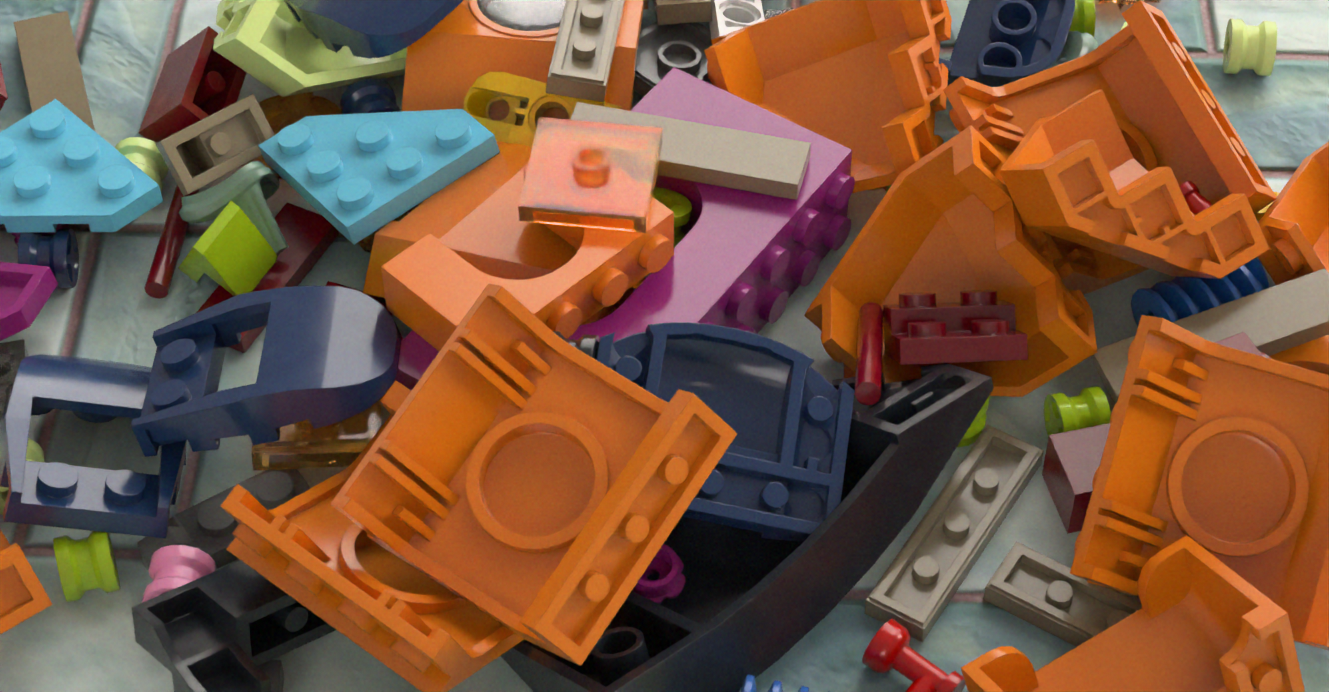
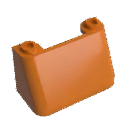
(1193, 634)

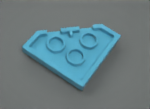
(376, 165)
(67, 174)

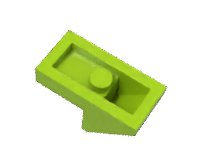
(230, 253)

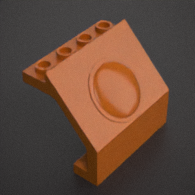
(1161, 111)
(1221, 454)
(532, 476)
(362, 587)

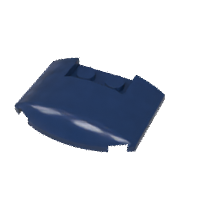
(790, 421)

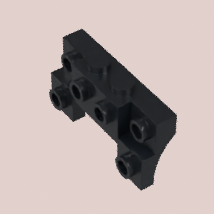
(223, 629)

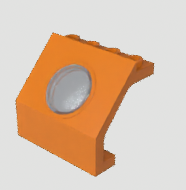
(510, 39)

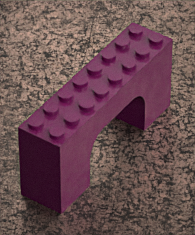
(738, 248)

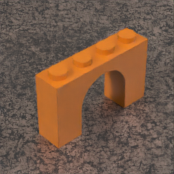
(436, 288)

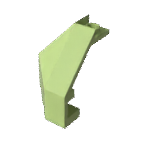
(285, 56)

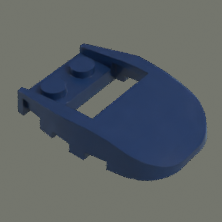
(370, 26)
(1009, 39)
(320, 362)
(79, 495)

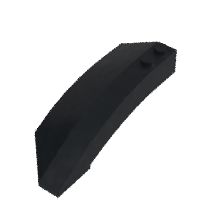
(760, 596)

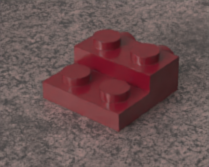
(952, 332)

